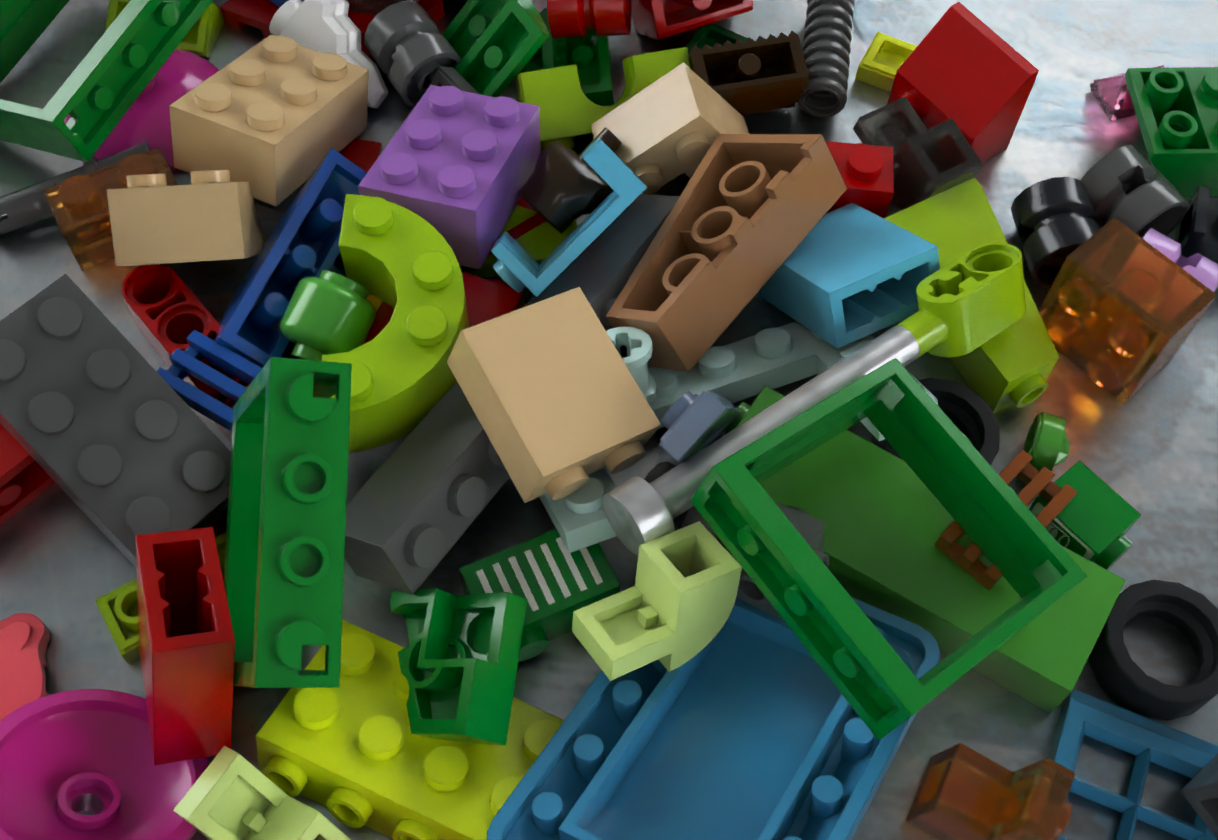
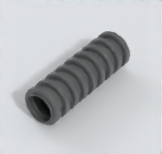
(827, 56)

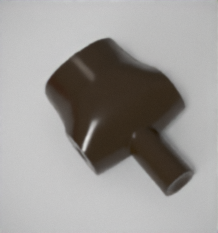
(565, 184)

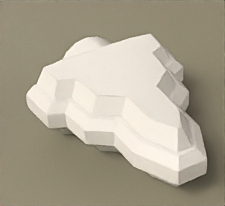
(328, 29)

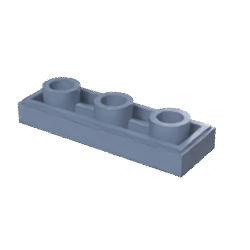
(696, 423)

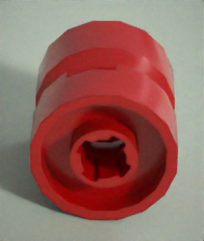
(576, 17)

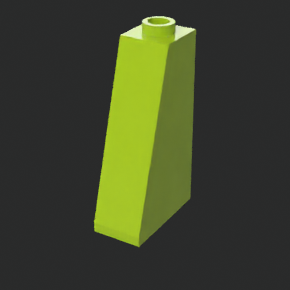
(1018, 359)

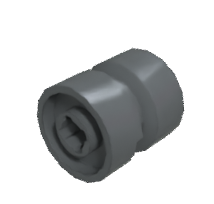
(408, 48)
(1125, 189)

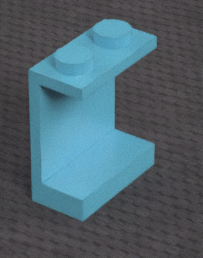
(523, 271)

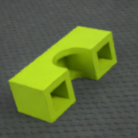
(565, 107)

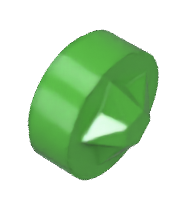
(1047, 441)

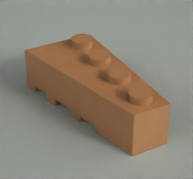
(726, 240)

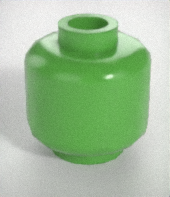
(327, 316)

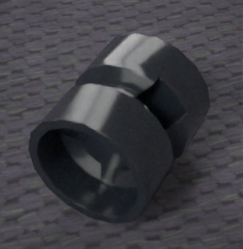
(1052, 223)

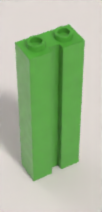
(885, 554)

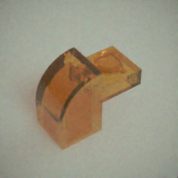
(980, 800)

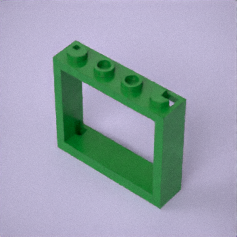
(102, 83)
(288, 522)
(812, 598)

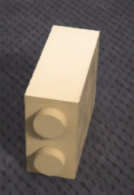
(553, 395)

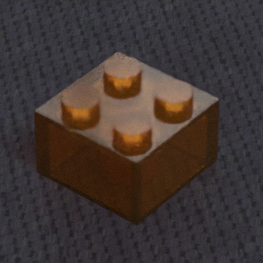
(1122, 309)

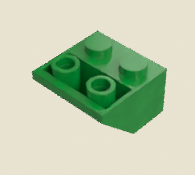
(1179, 123)

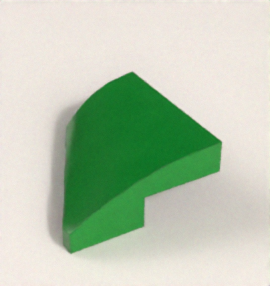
(460, 662)

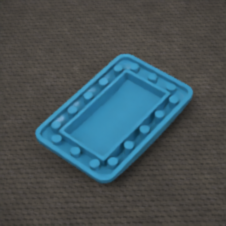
(718, 749)

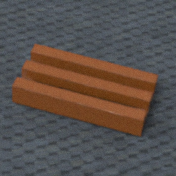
(1036, 483)

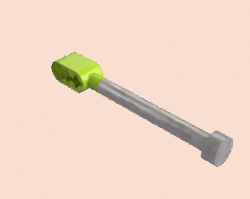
(956, 314)

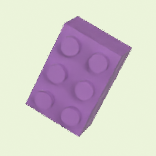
(460, 166)

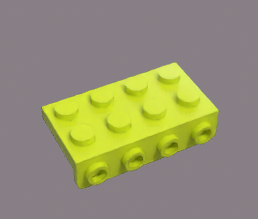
(362, 763)

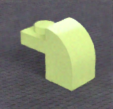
(673, 610)
(242, 804)

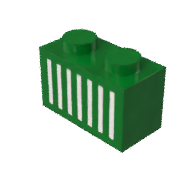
(549, 579)

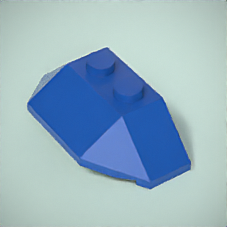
(298, 248)

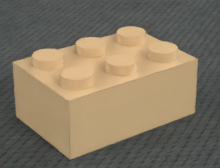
(270, 116)

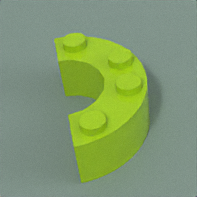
(405, 366)

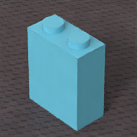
(852, 276)

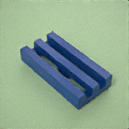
(190, 363)

